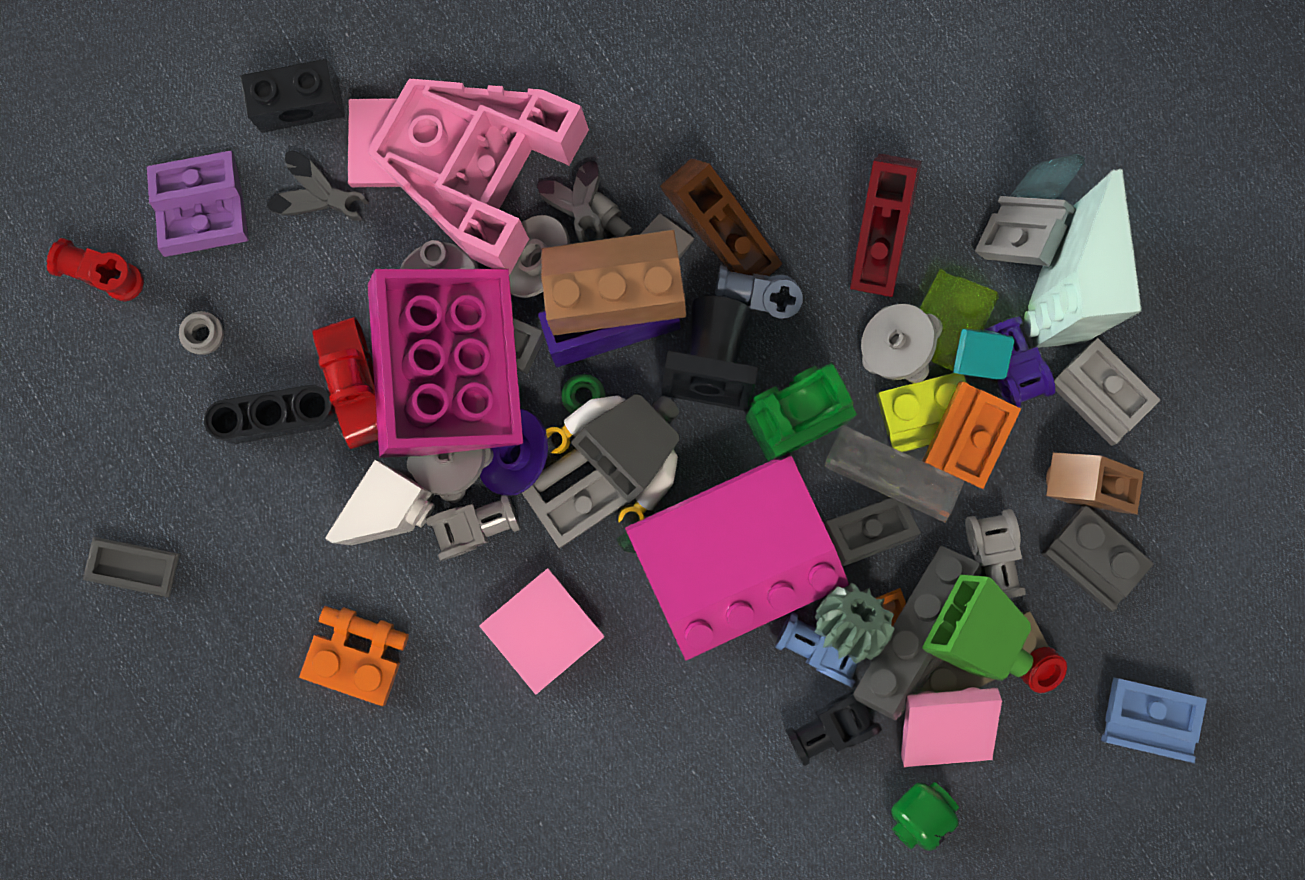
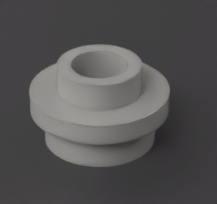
(190, 326)

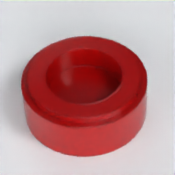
(1046, 671)

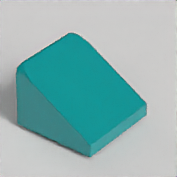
(983, 354)

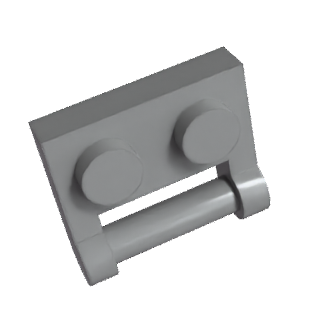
(576, 507)

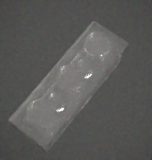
(894, 474)

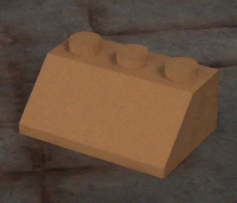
(612, 282)

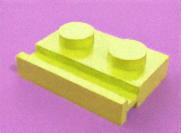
(916, 409)

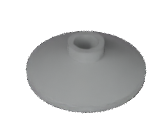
(542, 233)

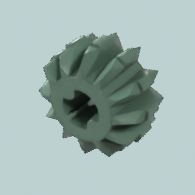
(854, 623)

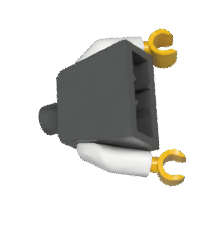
(627, 445)

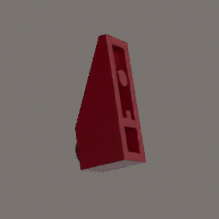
(885, 224)

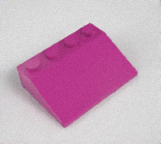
(443, 361)
(737, 556)

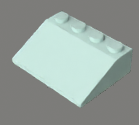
(1091, 274)

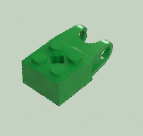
(800, 413)

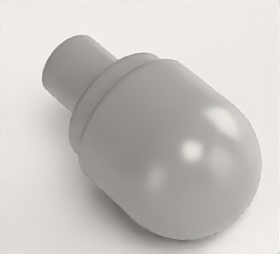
(609, 216)

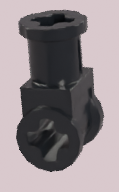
(836, 727)

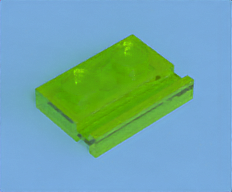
(958, 306)

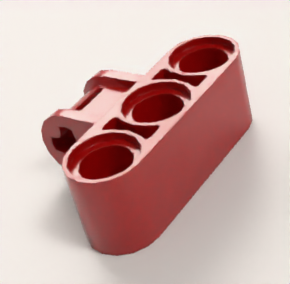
(349, 379)

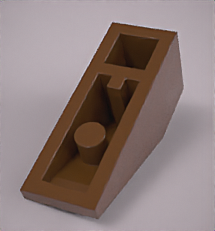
(719, 219)

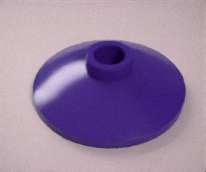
(518, 466)

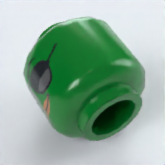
(924, 816)

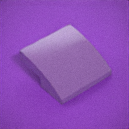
(197, 203)

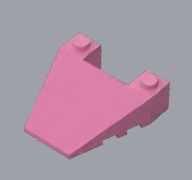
(463, 150)

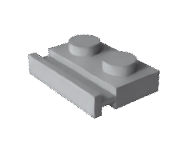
(1025, 230)
(1105, 391)

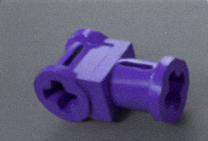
(1024, 367)

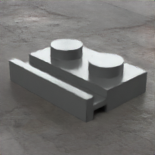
(1097, 558)

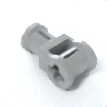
(469, 527)
(998, 550)

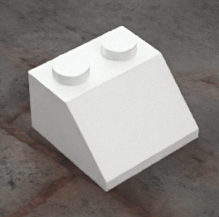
(382, 507)

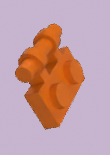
(349, 668)

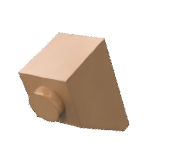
(1094, 482)

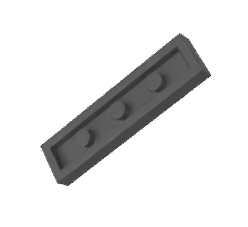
(903, 660)

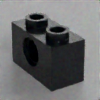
(292, 95)

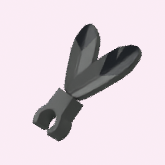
(318, 191)
(576, 202)

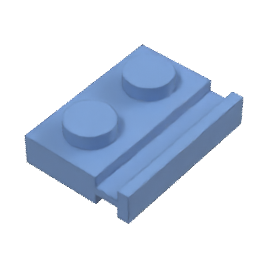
(1153, 719)

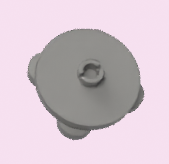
(900, 343)
(449, 472)

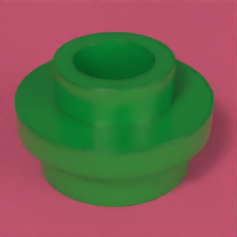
(578, 383)

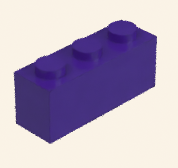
(585, 344)

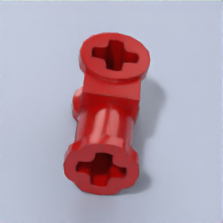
(95, 269)

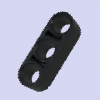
(252, 411)

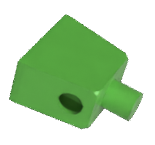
(981, 631)

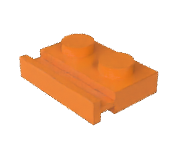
(971, 434)

